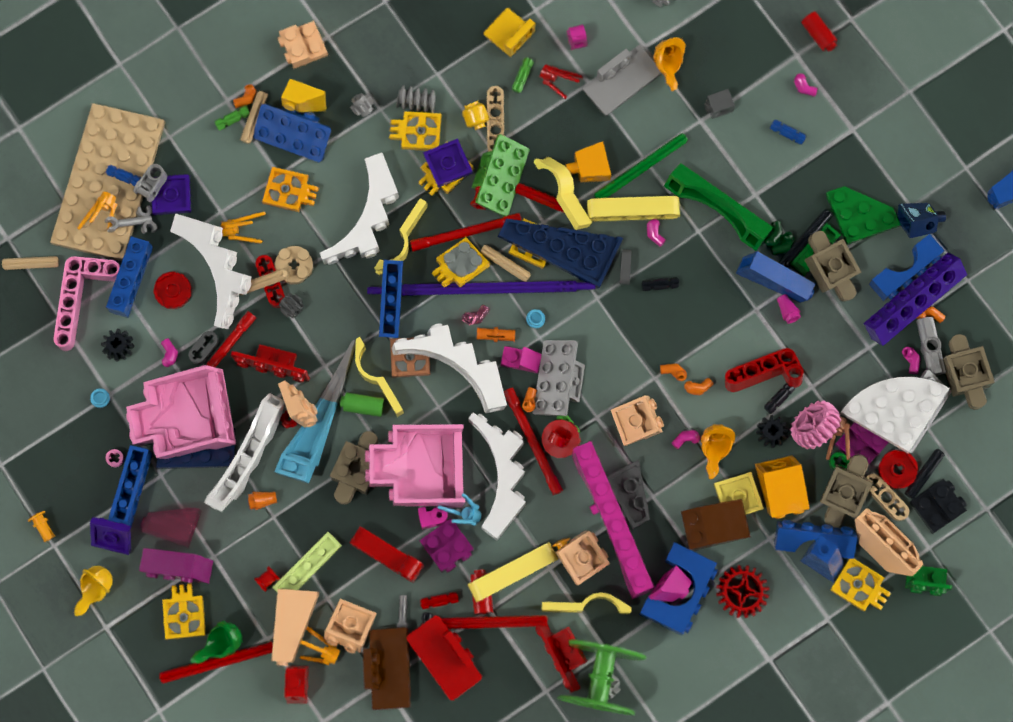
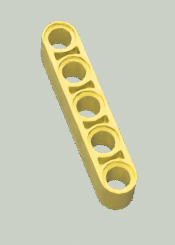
(633, 208)
(512, 572)

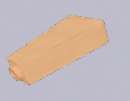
(291, 620)

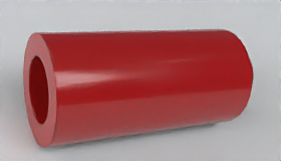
(819, 32)
(485, 605)

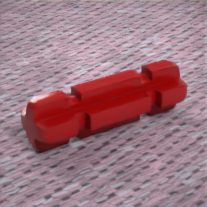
(439, 600)

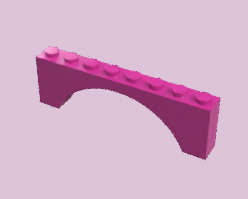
(630, 561)

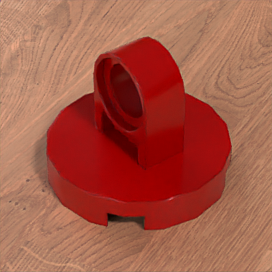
(560, 438)

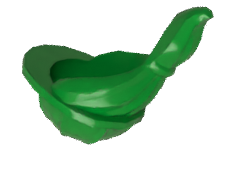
(221, 642)

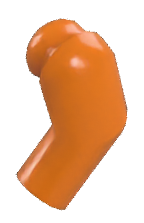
(675, 370)

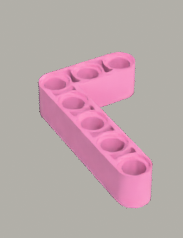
(75, 294)

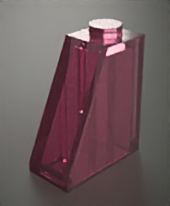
(172, 525)

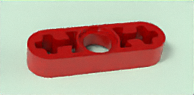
(270, 296)

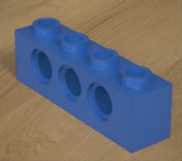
(129, 277)
(391, 298)
(130, 485)

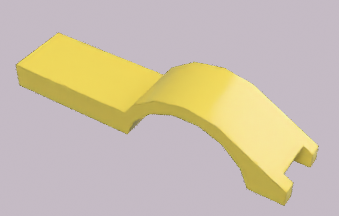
(565, 196)
(405, 231)
(360, 349)
(578, 607)

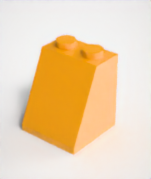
(783, 486)

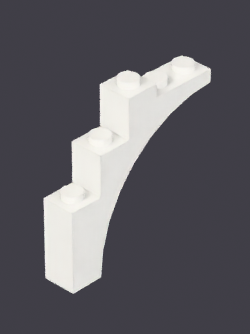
(374, 217)
(221, 262)
(461, 357)
(504, 448)
(249, 454)

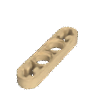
(494, 121)

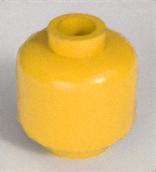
(475, 115)

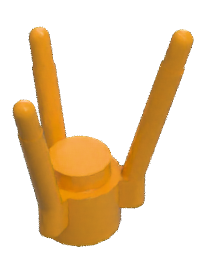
(104, 202)
(231, 227)
(329, 653)

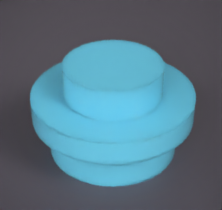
(535, 318)
(100, 398)

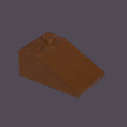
(715, 524)

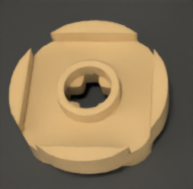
(297, 254)

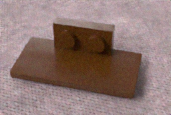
(388, 668)

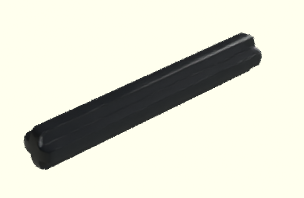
(801, 243)

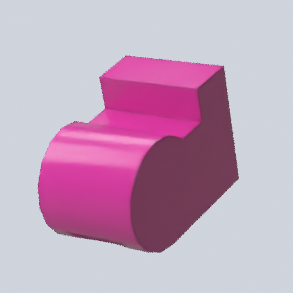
(577, 35)
(432, 518)

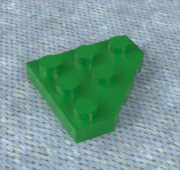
(860, 215)

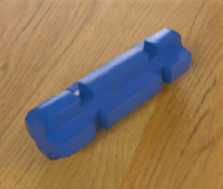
(788, 132)
(122, 175)

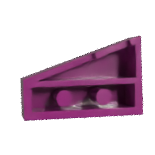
(175, 565)

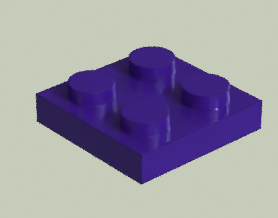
(447, 163)
(173, 196)
(110, 535)

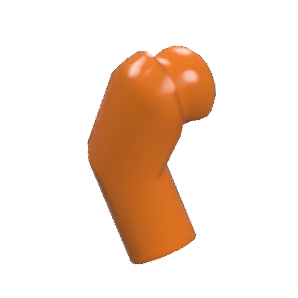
(248, 97)
(932, 312)
(696, 388)
(529, 402)

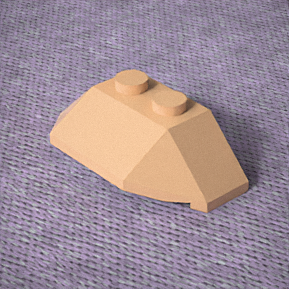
(887, 543)

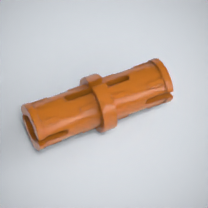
(495, 334)

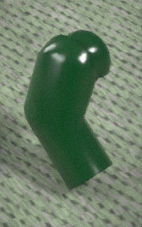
(776, 236)
(785, 245)

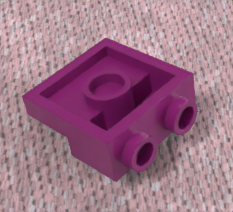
(862, 443)
(447, 546)

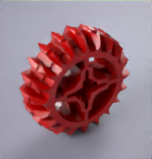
(751, 593)

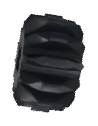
(122, 349)
(778, 436)

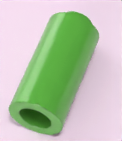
(362, 404)

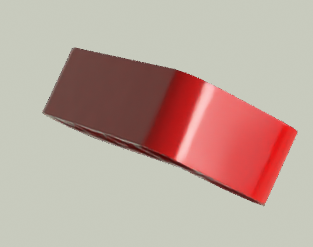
(738, 379)
(386, 554)

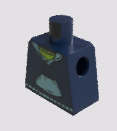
(919, 219)

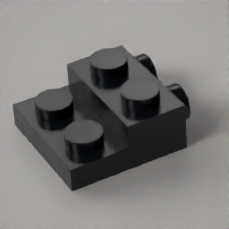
(939, 505)

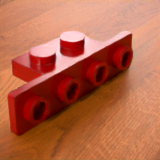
(564, 655)

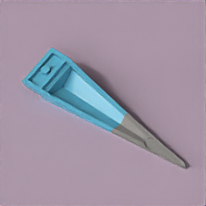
(308, 444)

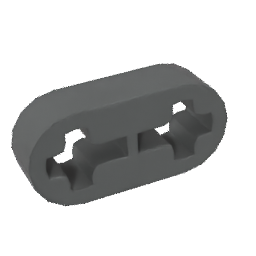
(625, 267)
(199, 345)

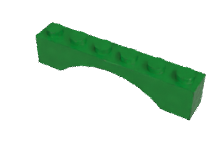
(690, 185)

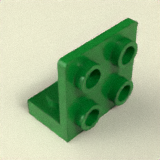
(929, 580)

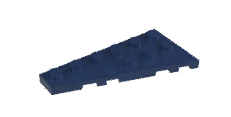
(570, 250)

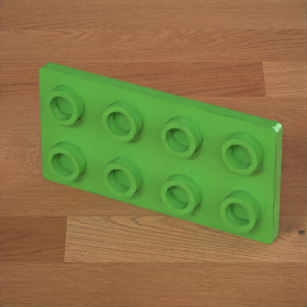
(499, 175)

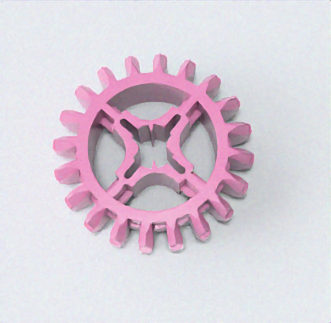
(815, 424)

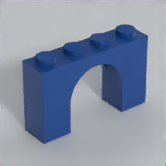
(700, 572)

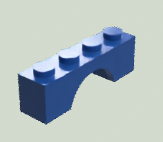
(889, 282)
(792, 535)

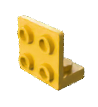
(509, 32)

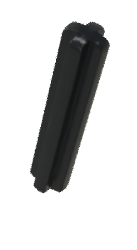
(924, 473)

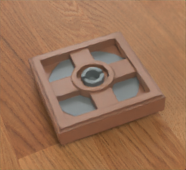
(409, 364)

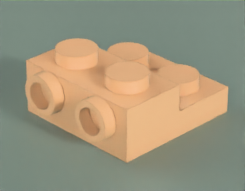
(302, 44)
(298, 406)
(637, 420)
(583, 557)
(349, 626)

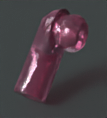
(475, 317)

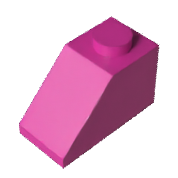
(671, 586)

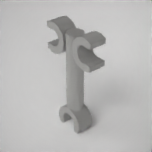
(143, 218)

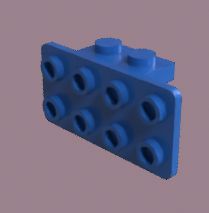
(292, 131)

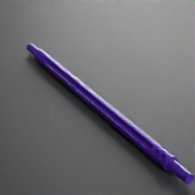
(490, 288)

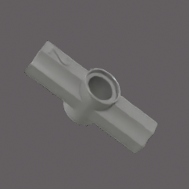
(928, 334)

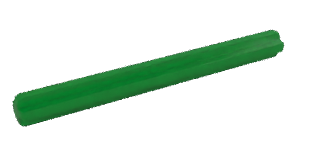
(641, 167)

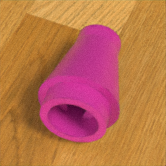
(788, 309)

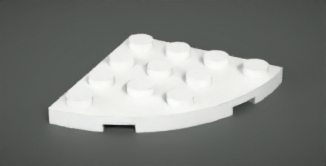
(897, 408)

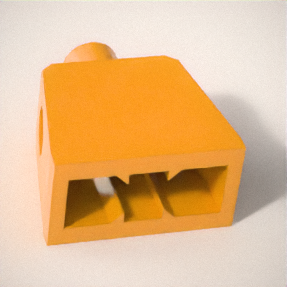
(591, 164)

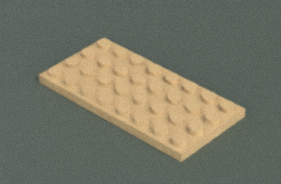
(108, 139)

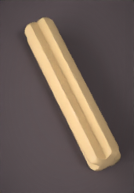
(248, 132)
(31, 262)
(505, 263)
(267, 280)

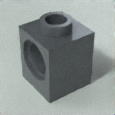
(719, 104)

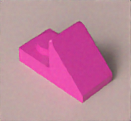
(521, 359)

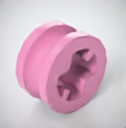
(115, 452)

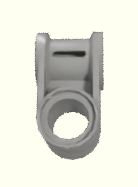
(149, 183)

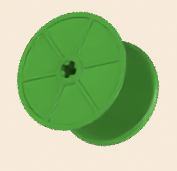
(601, 676)

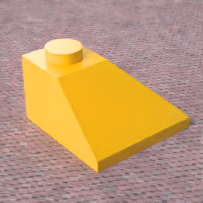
(303, 97)

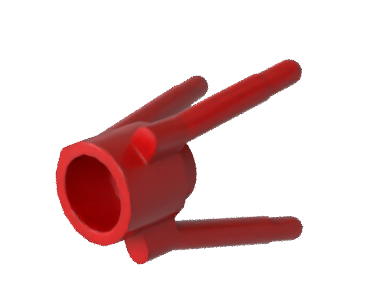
(550, 73)

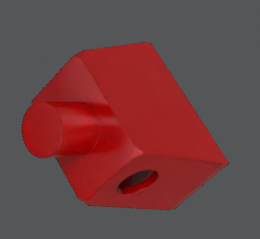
(296, 684)

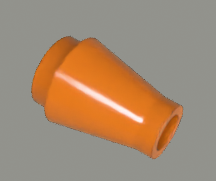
(261, 499)

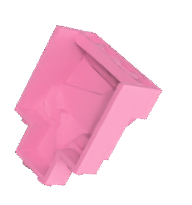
(183, 413)
(420, 465)

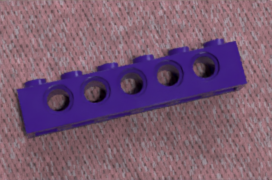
(915, 299)

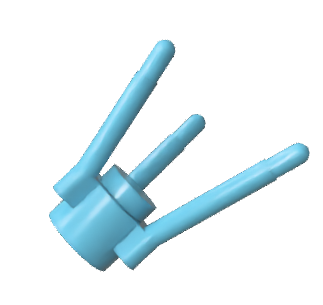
(470, 514)

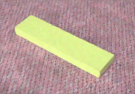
(309, 564)

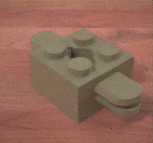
(832, 266)
(968, 372)
(351, 468)
(846, 491)

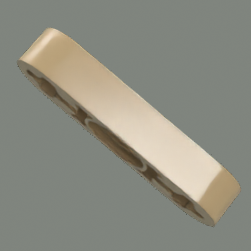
(900, 504)

